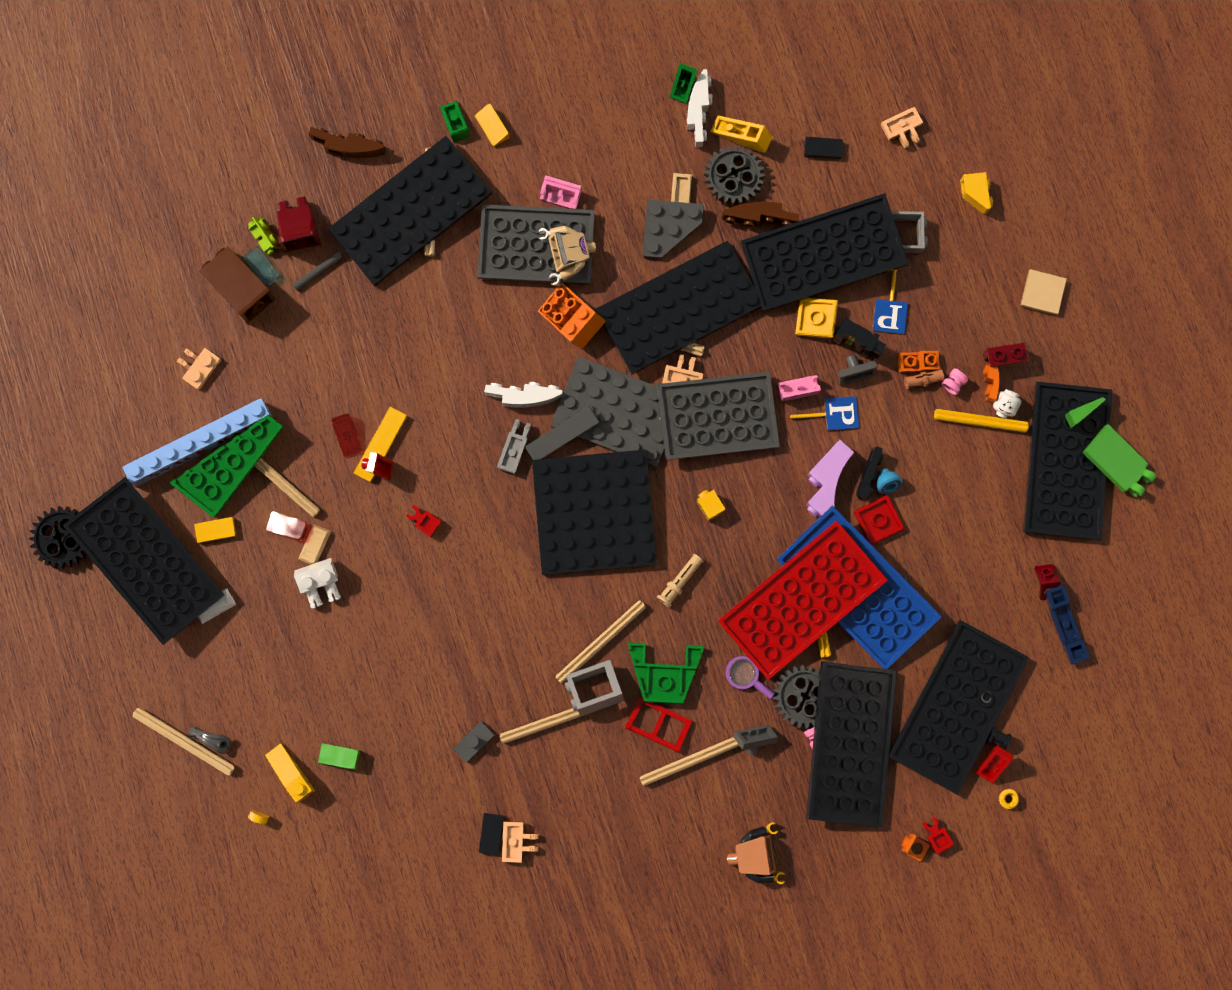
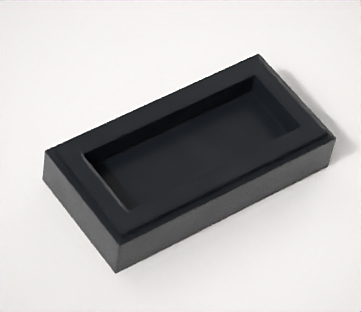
(823, 147)
(491, 833)

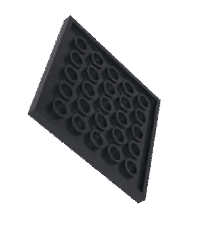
(594, 512)

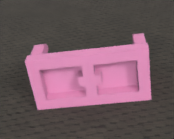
(560, 192)
(799, 388)

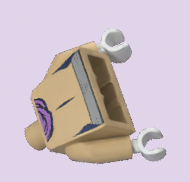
(568, 251)

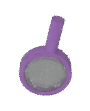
(743, 674)

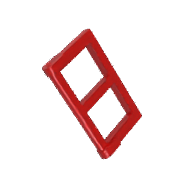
(677, 747)

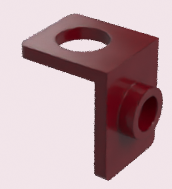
(1047, 578)

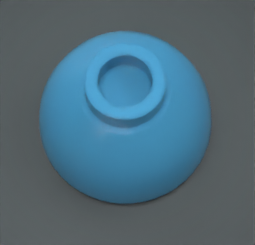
(888, 481)

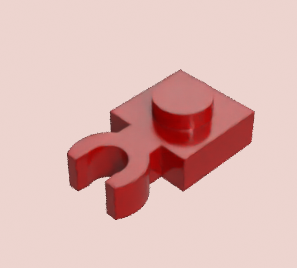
(426, 523)
(938, 838)

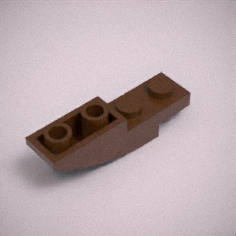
(352, 147)
(753, 212)

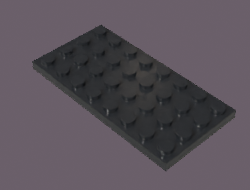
(410, 211)
(824, 252)
(679, 307)
(1062, 484)
(144, 560)
(949, 716)
(851, 744)

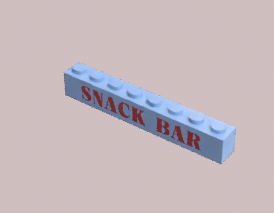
(195, 443)

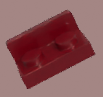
(1006, 355)

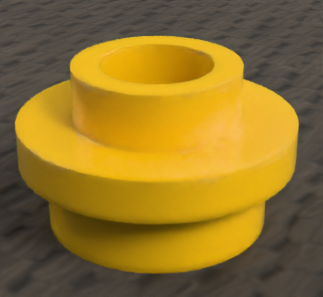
(1014, 802)

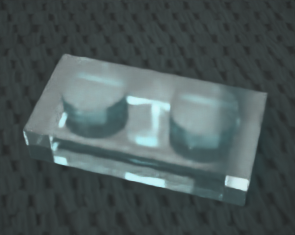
(261, 266)

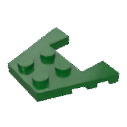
(664, 682)

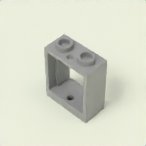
(922, 241)
(600, 702)

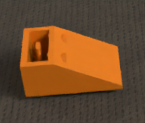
(571, 316)

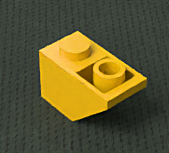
(976, 192)

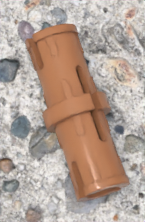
(924, 379)

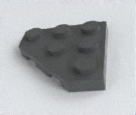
(668, 225)

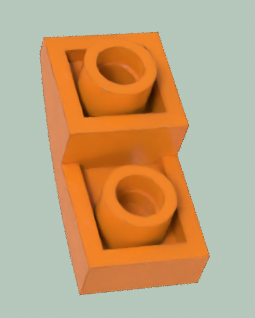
(918, 361)
(991, 376)

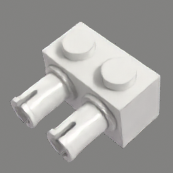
(315, 576)

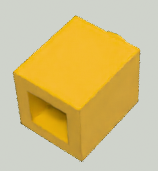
(710, 504)

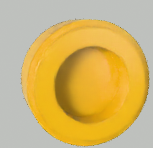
(258, 817)

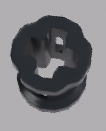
(999, 738)

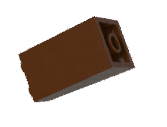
(237, 284)

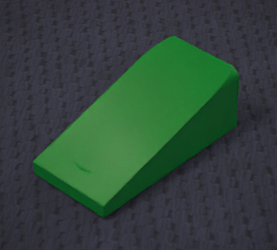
(455, 121)

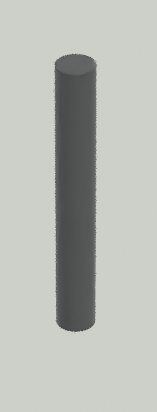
(318, 270)

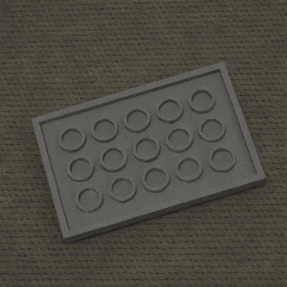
(512, 244)
(623, 405)
(717, 416)

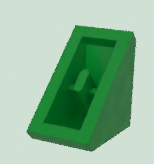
(683, 83)

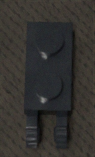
(869, 474)

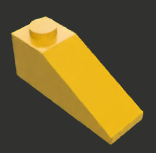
(742, 133)
(289, 773)

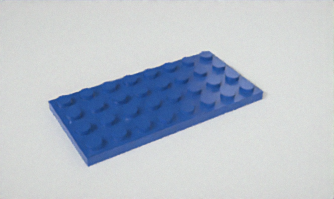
(889, 617)

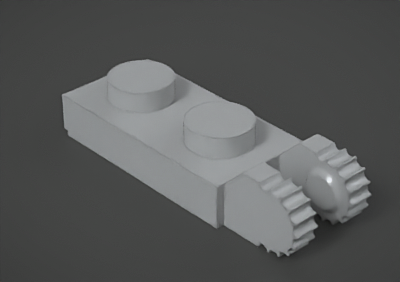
(513, 448)

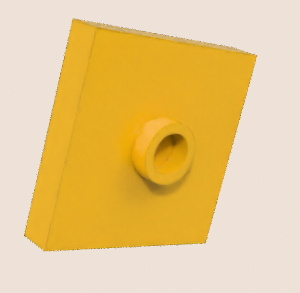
(816, 318)

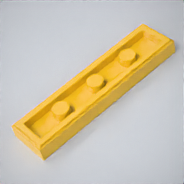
(382, 439)

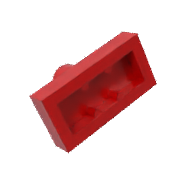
(378, 465)
(994, 764)

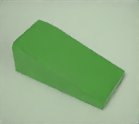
(1076, 415)
(339, 756)

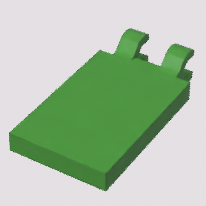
(1119, 461)

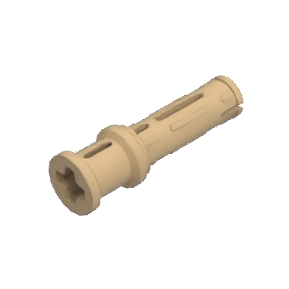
(675, 587)

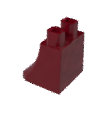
(297, 226)

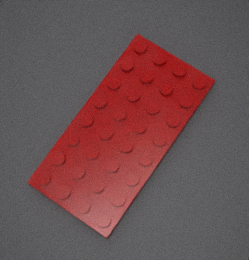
(802, 600)

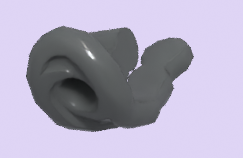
(215, 741)

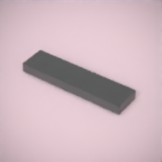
(562, 434)

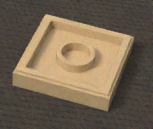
(1043, 292)

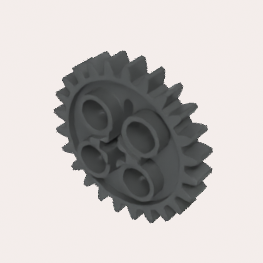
(742, 188)
(789, 688)

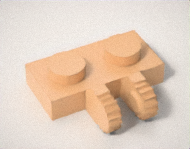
(902, 123)
(200, 369)
(676, 374)
(513, 842)

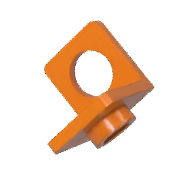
(909, 841)

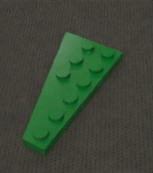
(223, 471)

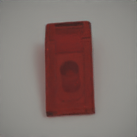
(346, 434)
(287, 526)

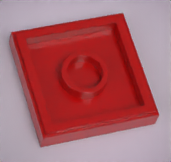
(878, 520)

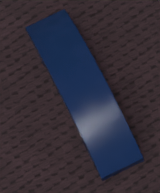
(1065, 624)

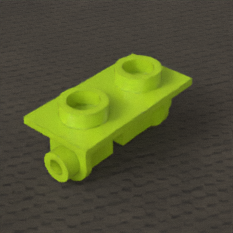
(269, 240)

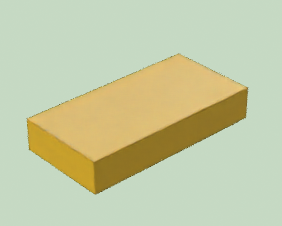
(215, 530)

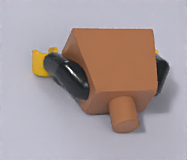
(755, 856)

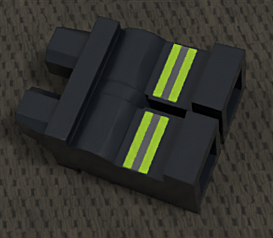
(859, 339)

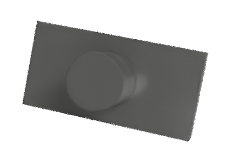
(856, 370)
(754, 737)
(473, 741)

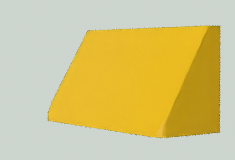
(492, 125)

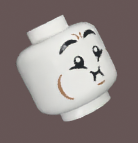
(1007, 403)

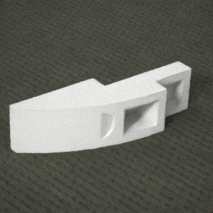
(697, 107)
(532, 395)

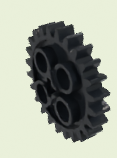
(45, 543)

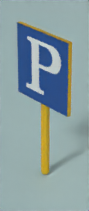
(890, 315)
(839, 413)

